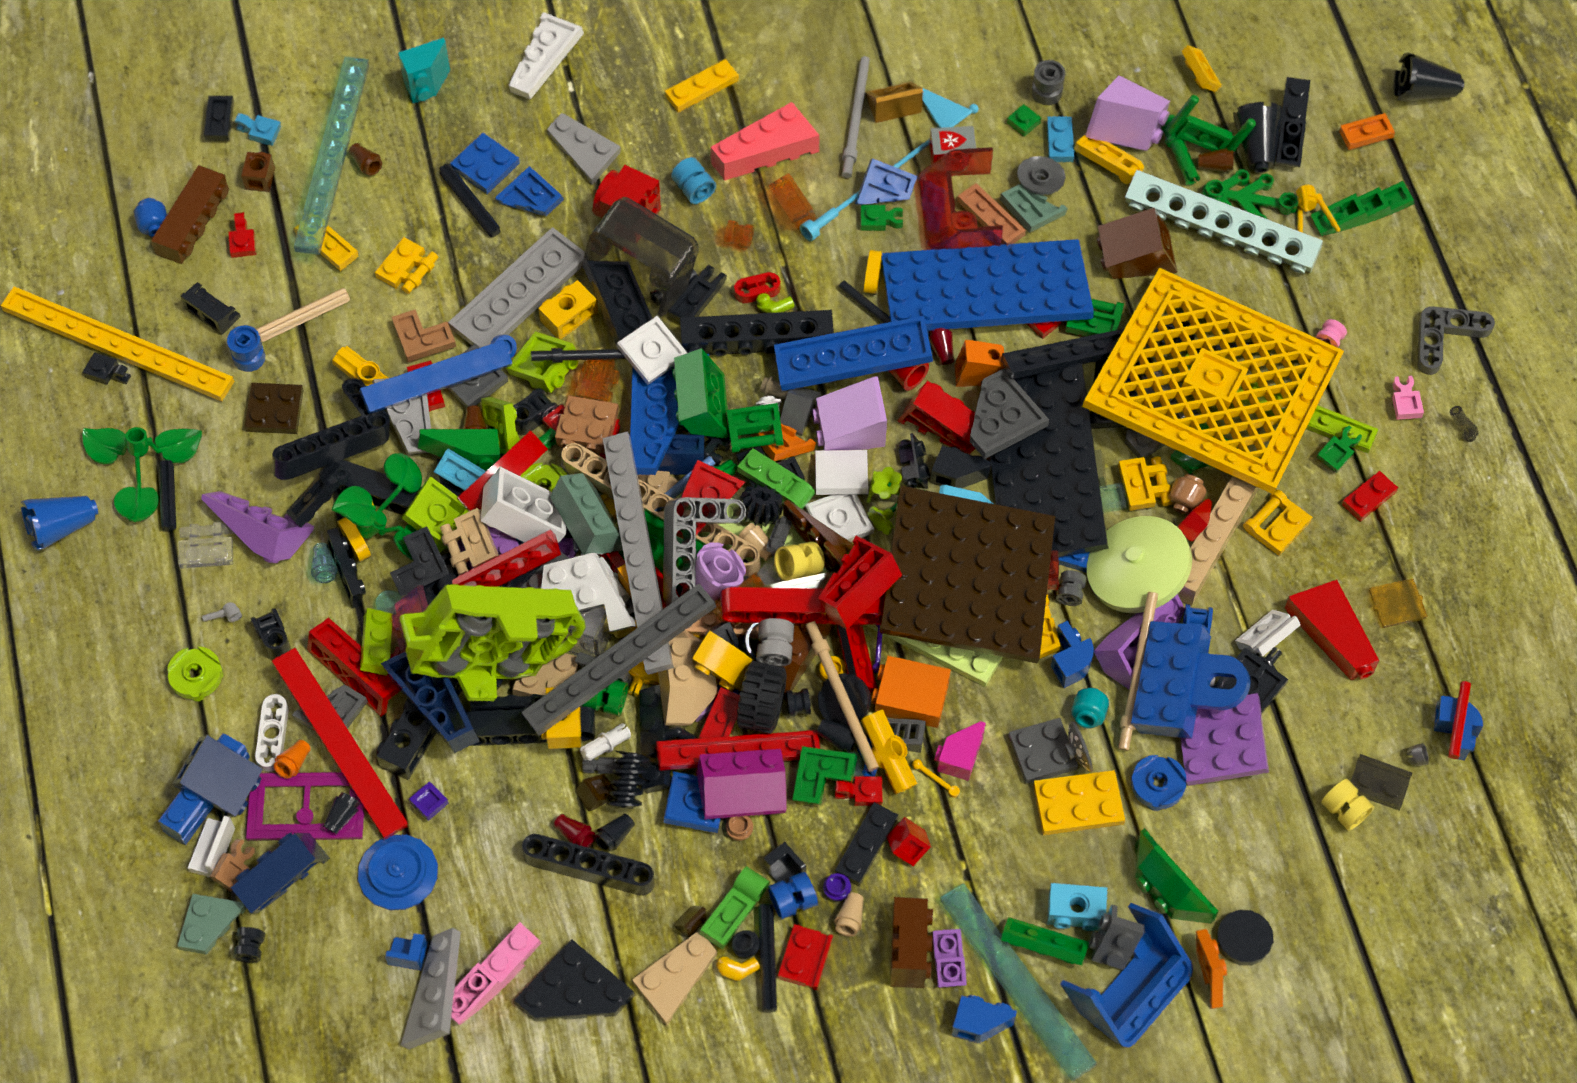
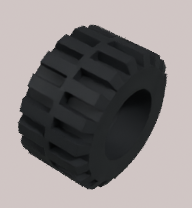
(761, 697)

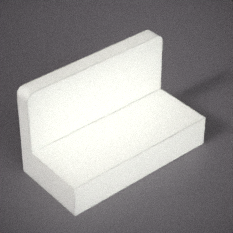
(211, 845)

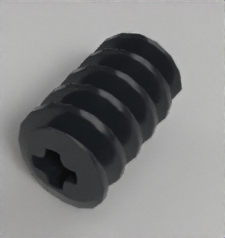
(628, 780)

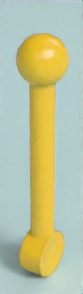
(953, 790)

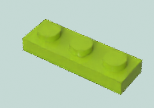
(376, 640)

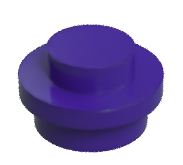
(837, 887)

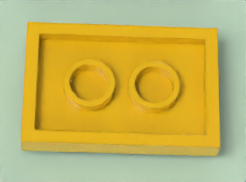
(1079, 802)

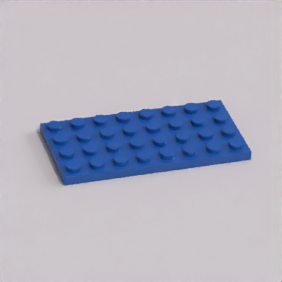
(988, 285)

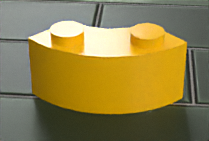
(722, 660)

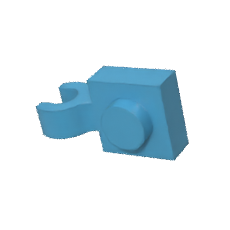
(261, 130)

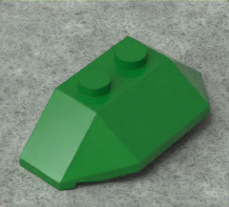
(1169, 885)

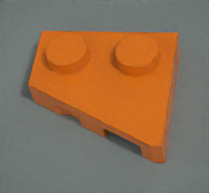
(792, 444)

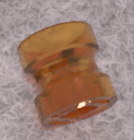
(739, 234)

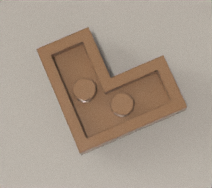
(419, 341)

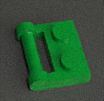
(1101, 321)
(755, 420)

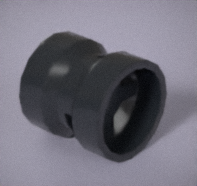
(248, 945)

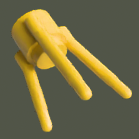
(1307, 201)

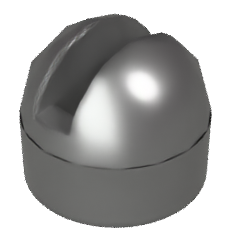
(1419, 755)

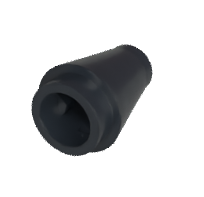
(837, 734)
(341, 812)
(613, 833)

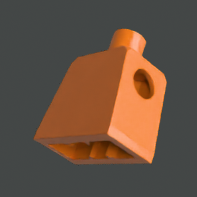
(977, 362)

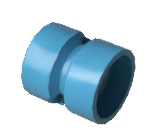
(693, 180)

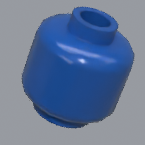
(149, 216)

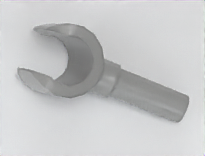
(229, 610)

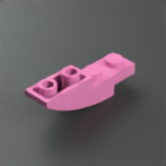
(493, 974)

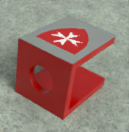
(950, 138)

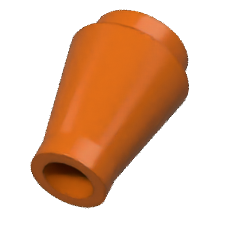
(290, 761)

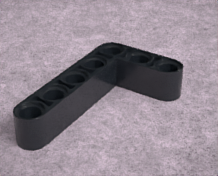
(336, 442)

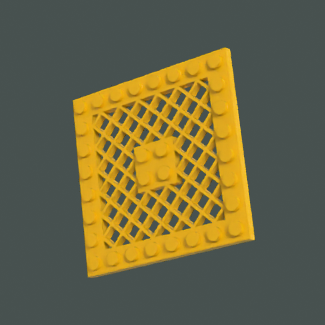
(1215, 378)

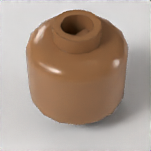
(1187, 493)

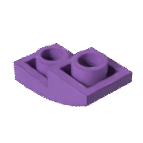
(949, 958)

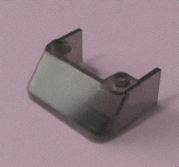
(649, 240)

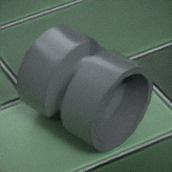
(1048, 82)

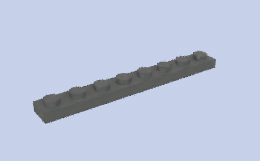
(619, 659)

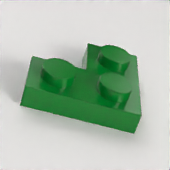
(816, 767)

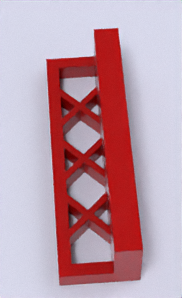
(513, 562)
(343, 658)

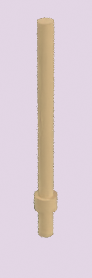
(822, 650)
(1125, 723)

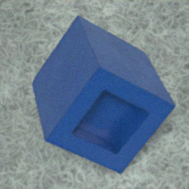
(407, 952)

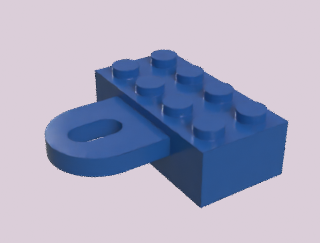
(1178, 680)

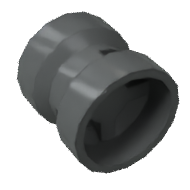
(1071, 588)

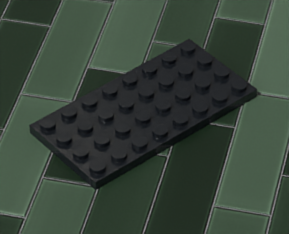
(1056, 466)

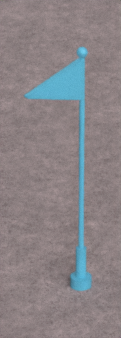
(943, 112)

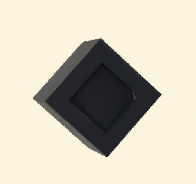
(783, 863)

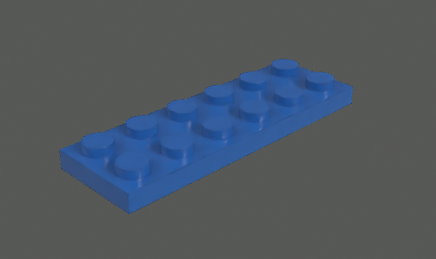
(853, 353)

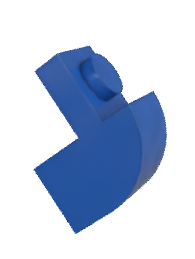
(1076, 658)
(1444, 722)

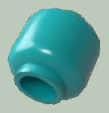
(1090, 707)

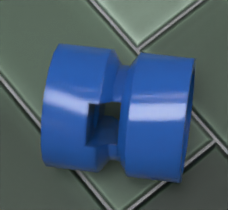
(246, 348)
(783, 899)

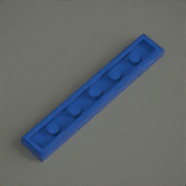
(435, 377)

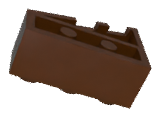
(910, 942)

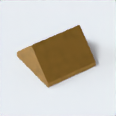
(895, 101)

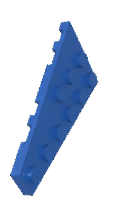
(652, 420)

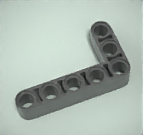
(687, 549)

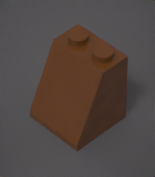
(1136, 246)

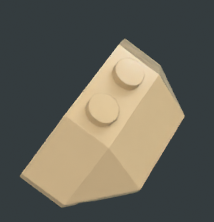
(684, 688)

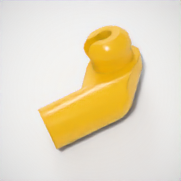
(736, 970)

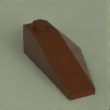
(812, 530)

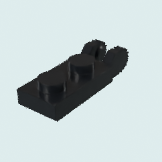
(697, 295)

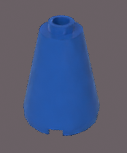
(56, 518)

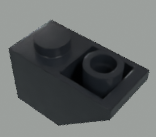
(959, 468)

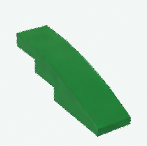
(1360, 210)

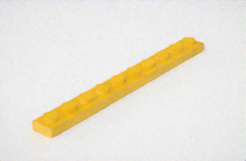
(118, 343)

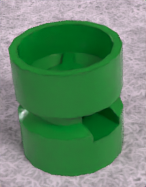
(615, 703)

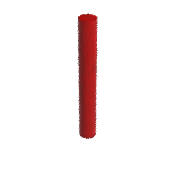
(1459, 720)

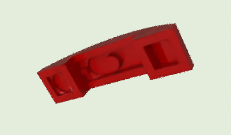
(516, 460)

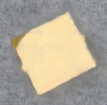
(1398, 603)

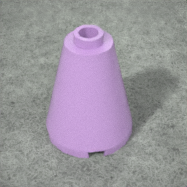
(718, 569)

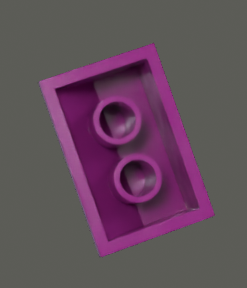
(742, 783)

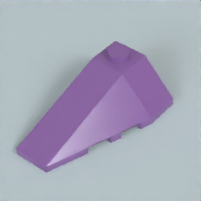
(261, 531)
(1119, 648)

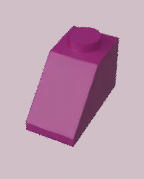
(960, 751)

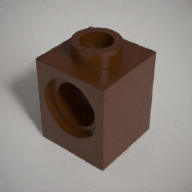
(258, 171)

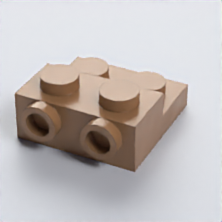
(586, 423)

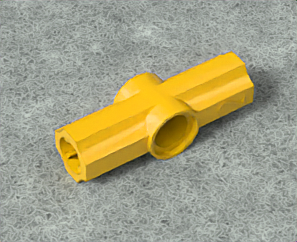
(356, 366)
(889, 751)

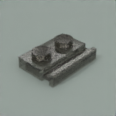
(1381, 781)

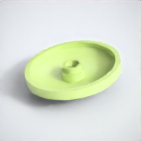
(1141, 558)

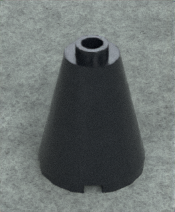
(1425, 80)
(1262, 141)

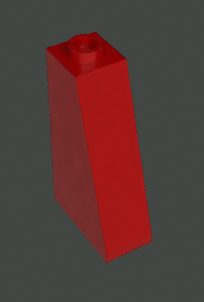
(1335, 628)

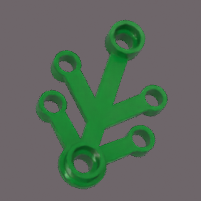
(1246, 198)

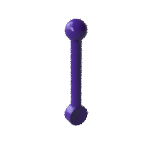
(875, 667)

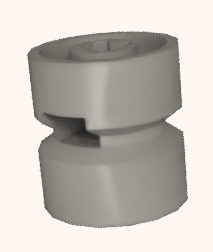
(776, 639)

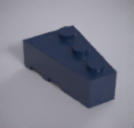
(278, 871)

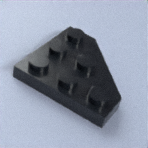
(574, 988)

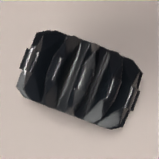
(761, 505)

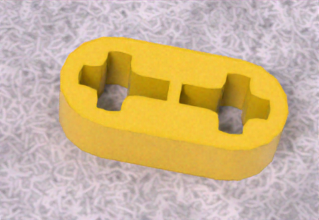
(873, 271)
(354, 539)

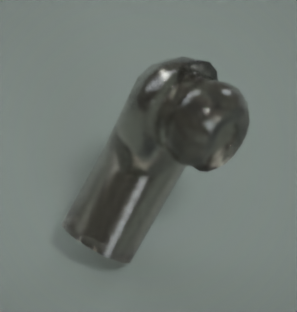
(1464, 424)

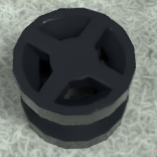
(798, 702)

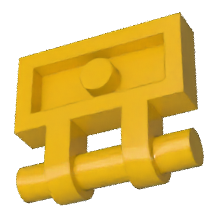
(401, 261)
(1137, 482)

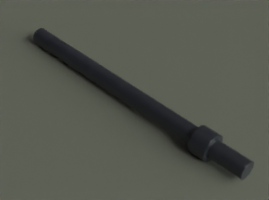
(558, 355)

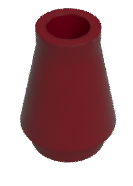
(942, 344)
(574, 830)

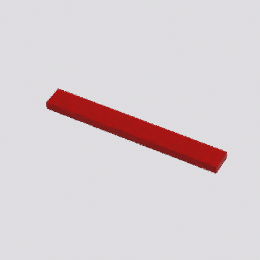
(340, 743)

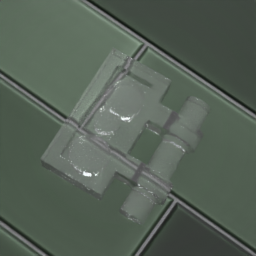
(208, 551)

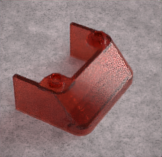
(941, 222)

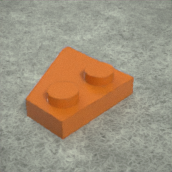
(1212, 967)

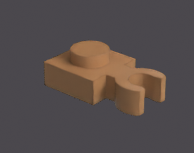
(231, 865)

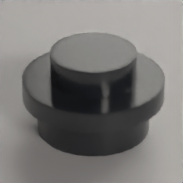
(745, 944)

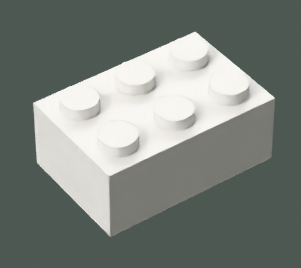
(519, 507)

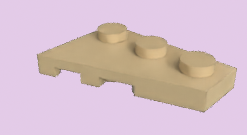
(674, 975)

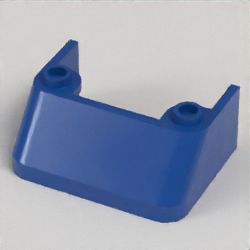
(1141, 988)

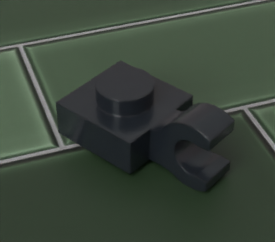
(103, 368)

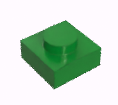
(1023, 120)

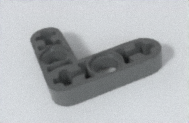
(1444, 326)

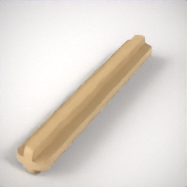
(303, 314)

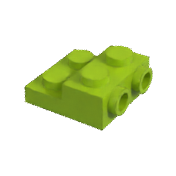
(542, 373)
(433, 508)

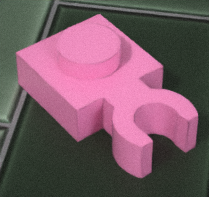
(1405, 401)

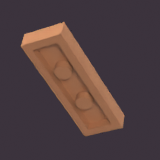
(990, 213)

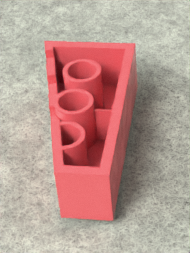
(765, 142)

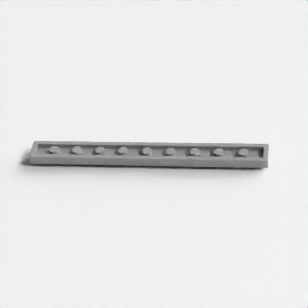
(635, 541)

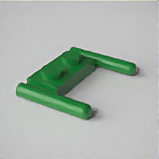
(1205, 133)

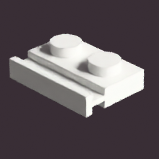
(1267, 632)

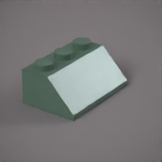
(586, 515)

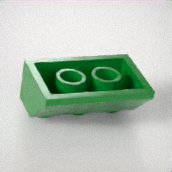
(701, 395)

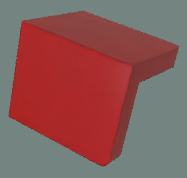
(908, 841)

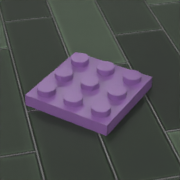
(1226, 744)

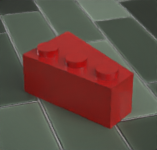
(941, 415)
(859, 583)

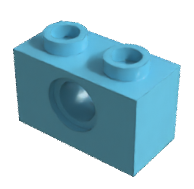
(1090, 898)

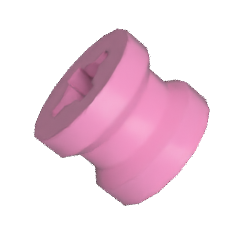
(1332, 332)

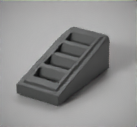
(908, 726)

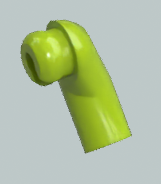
(769, 306)

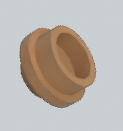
(739, 827)

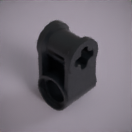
(534, 409)
(271, 631)

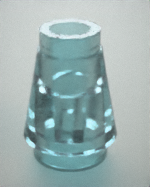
(323, 565)

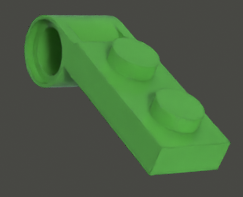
(767, 472)
(735, 907)

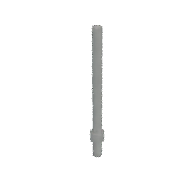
(850, 152)

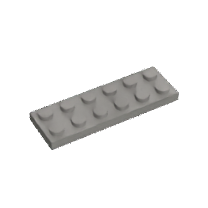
(519, 290)

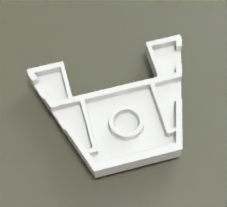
(589, 586)

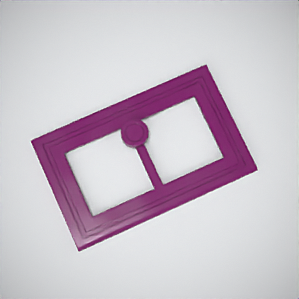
(261, 832)

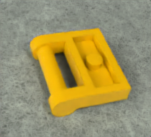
(1283, 528)

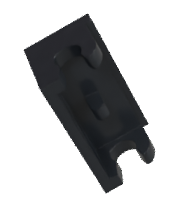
(209, 309)

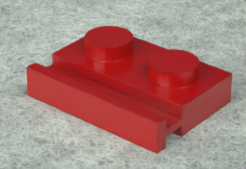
(805, 957)

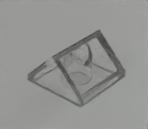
(595, 634)

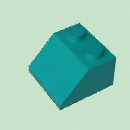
(424, 69)

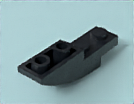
(1293, 122)

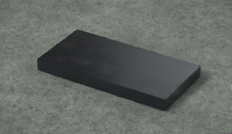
(618, 296)

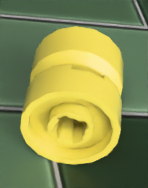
(799, 561)
(1345, 795)

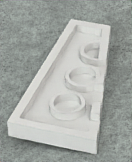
(548, 48)

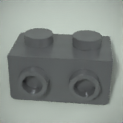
(1115, 939)

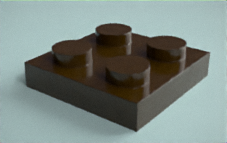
(274, 408)

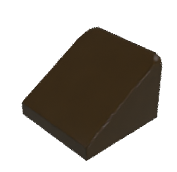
(594, 791)
(691, 920)

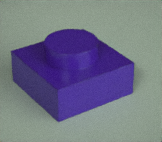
(428, 801)

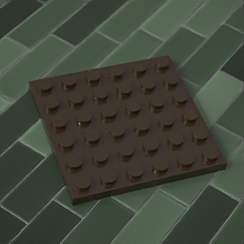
(969, 574)

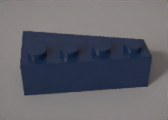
(435, 701)

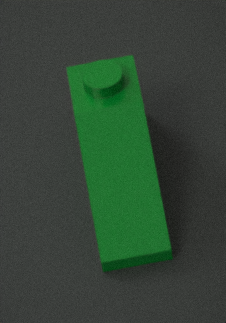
(475, 445)

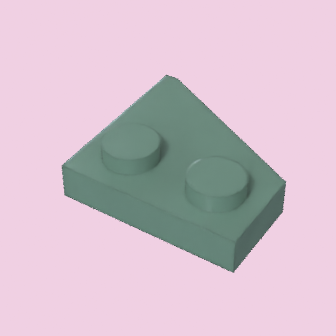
(1031, 208)
(206, 922)

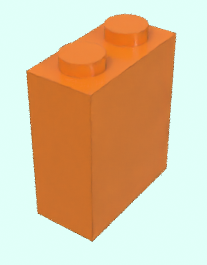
(911, 690)

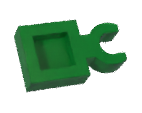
(876, 218)
(1337, 451)

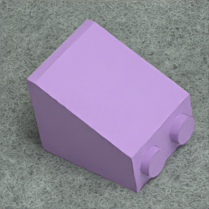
(1128, 115)
(851, 417)

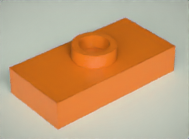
(1366, 131)

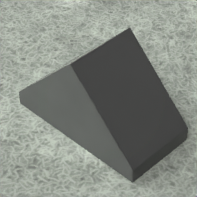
(799, 408)

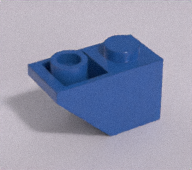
(981, 1020)

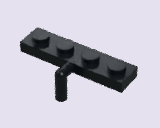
(653, 730)

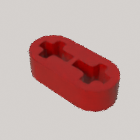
(757, 285)

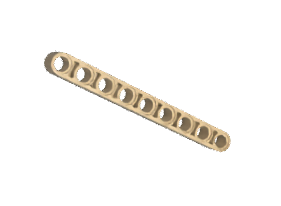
(653, 499)

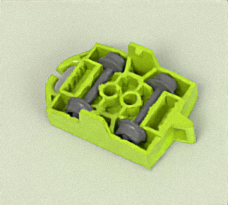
(490, 634)

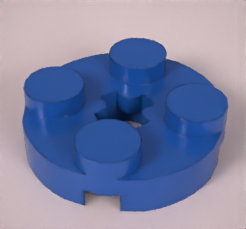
(1159, 767)

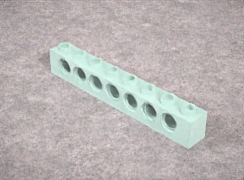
(1144, 184)

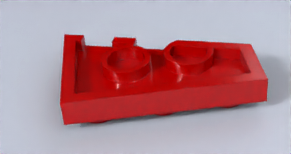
(708, 483)

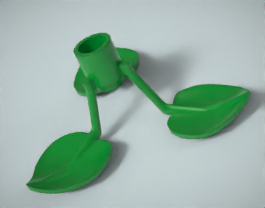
(107, 443)
(357, 505)

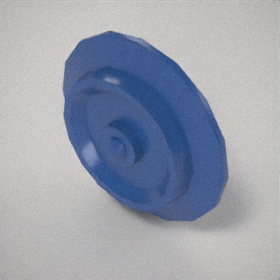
(398, 872)

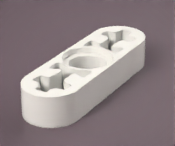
(267, 722)

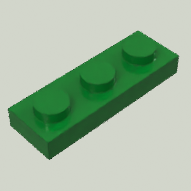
(1044, 941)

